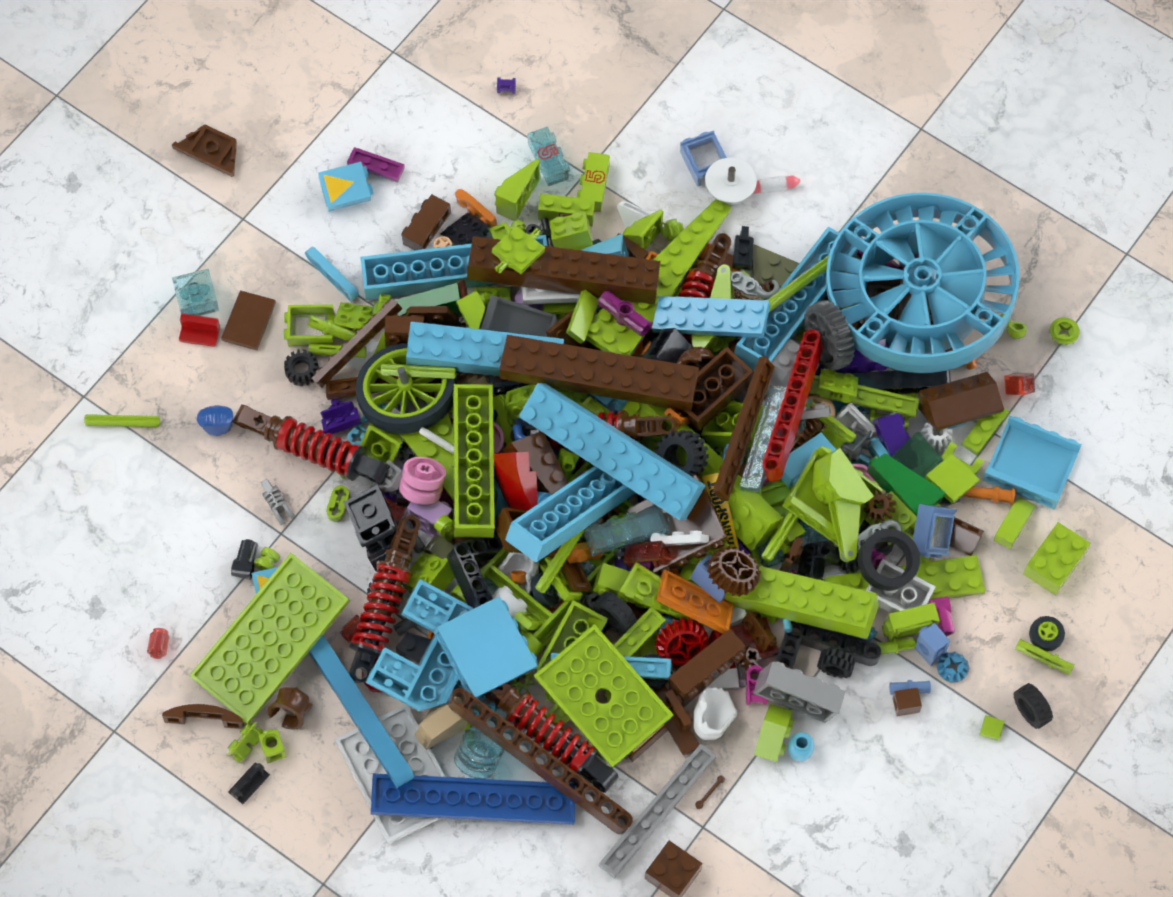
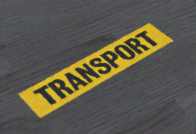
(722, 509)

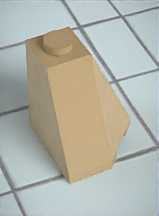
(440, 725)

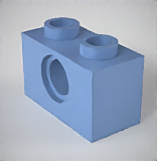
(932, 643)

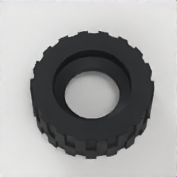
(617, 611)
(1033, 706)

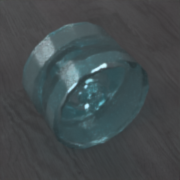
(477, 755)

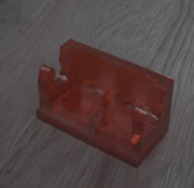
(646, 552)

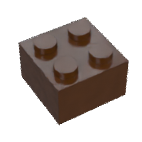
(673, 870)

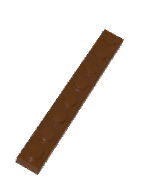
(743, 429)

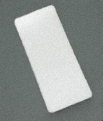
(358, 363)

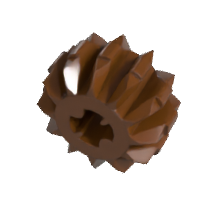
(877, 512)

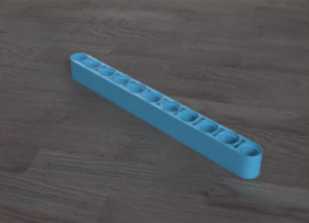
(361, 713)

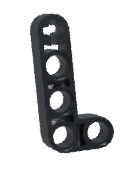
(816, 557)

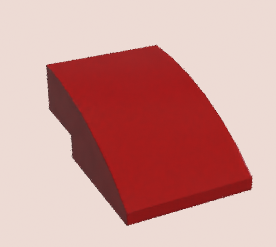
(516, 480)

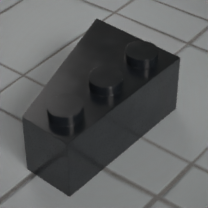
(412, 647)

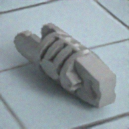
(276, 501)

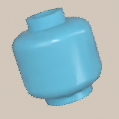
(800, 746)

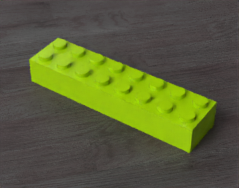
(473, 460)

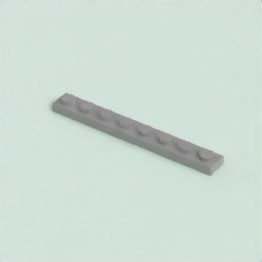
(657, 811)

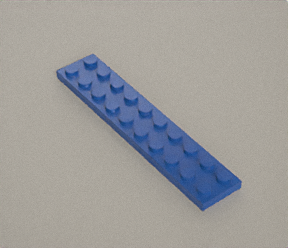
(472, 799)

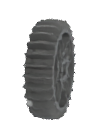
(834, 333)

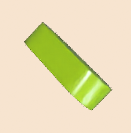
(333, 502)

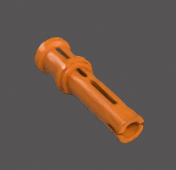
(994, 494)

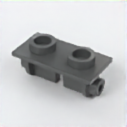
(854, 449)

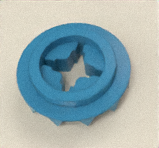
(949, 674)

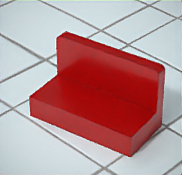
(199, 330)

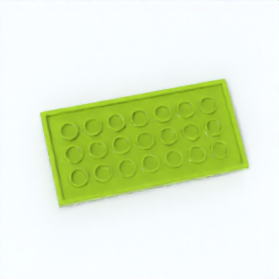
(269, 638)

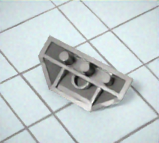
(784, 363)

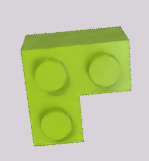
(774, 729)

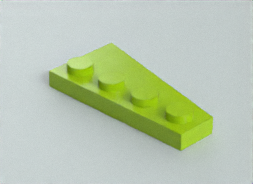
(643, 587)

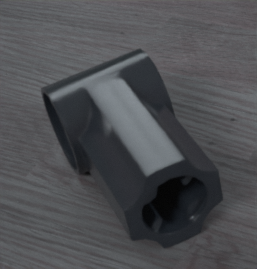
(244, 563)

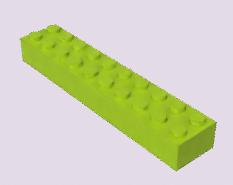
(751, 514)
(805, 601)

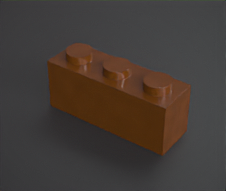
(426, 223)

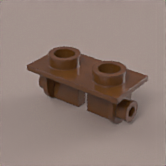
(755, 626)

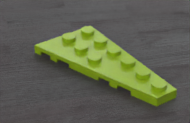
(426, 448)

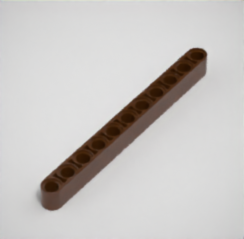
(543, 770)

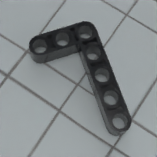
(463, 562)
(825, 635)

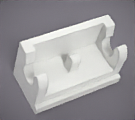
(854, 419)

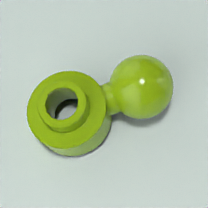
(1016, 329)

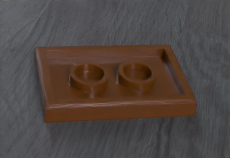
(248, 320)

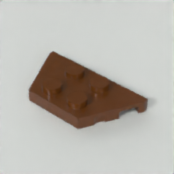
(210, 148)
(435, 315)

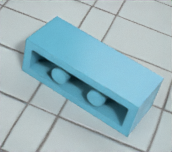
(800, 457)

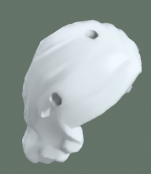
(520, 561)
(713, 713)

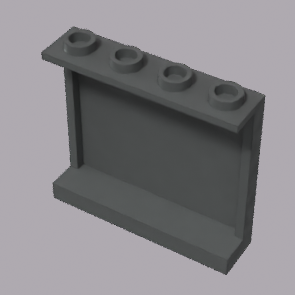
(516, 318)

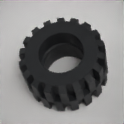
(693, 446)

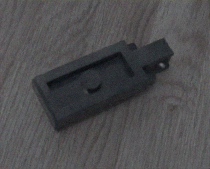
(743, 250)

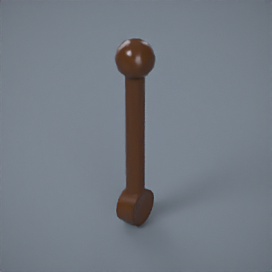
(699, 804)

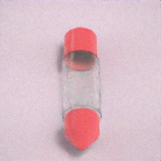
(776, 184)

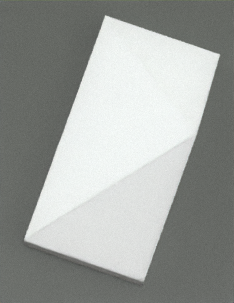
(630, 213)

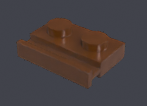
(793, 554)

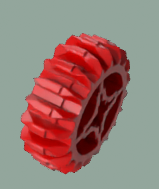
(669, 641)

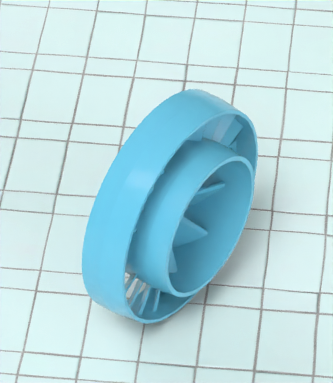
(952, 281)

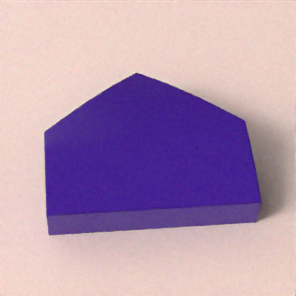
(339, 417)

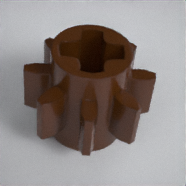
(750, 658)

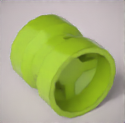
(267, 559)

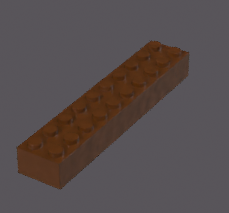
(570, 272)
(599, 373)

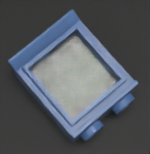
(701, 153)
(933, 530)

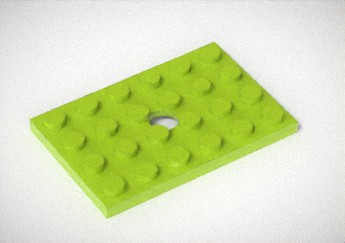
(594, 665)

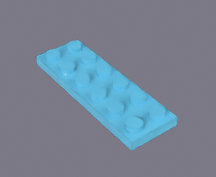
(712, 316)

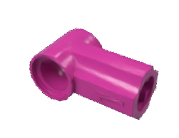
(944, 612)

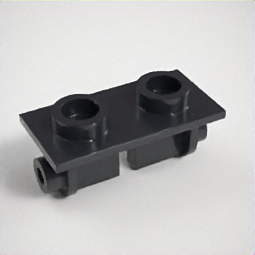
(249, 783)

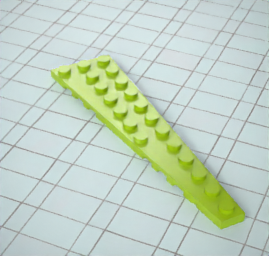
(674, 266)

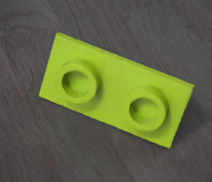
(239, 747)

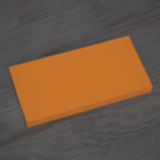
(694, 602)

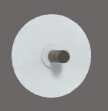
(730, 180)

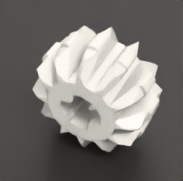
(937, 439)

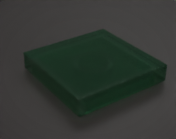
(918, 455)

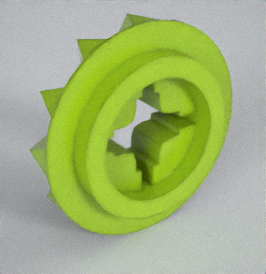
(1064, 324)

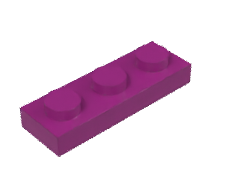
(377, 164)

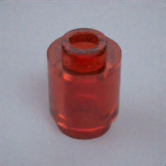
(350, 629)
(158, 643)

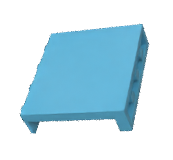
(1032, 462)
(485, 647)

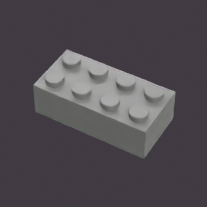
(799, 691)

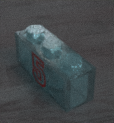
(544, 148)

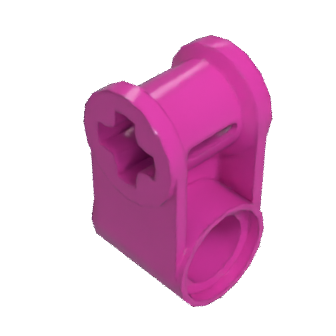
(750, 685)

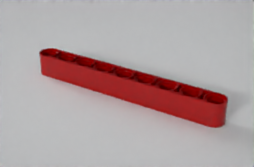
(792, 405)

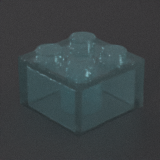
(195, 293)

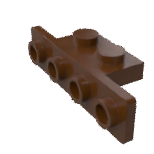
(680, 724)

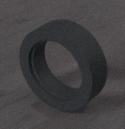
(909, 549)

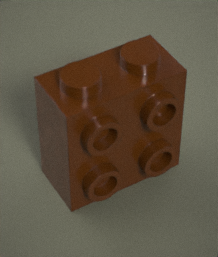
(398, 328)

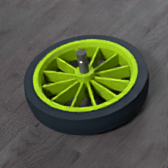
(404, 389)

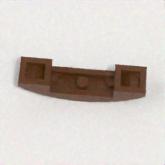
(178, 714)

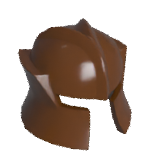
(293, 701)

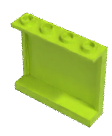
(805, 505)

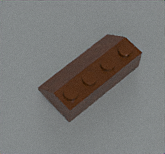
(960, 401)

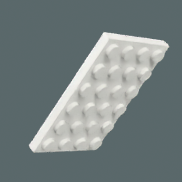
(363, 763)

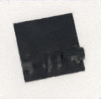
(464, 229)

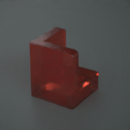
(1019, 383)

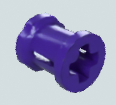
(506, 85)

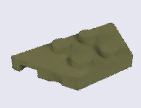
(771, 266)

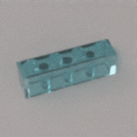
(624, 531)

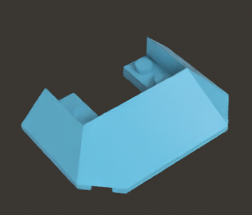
(434, 678)

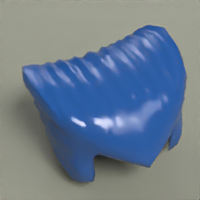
(215, 419)

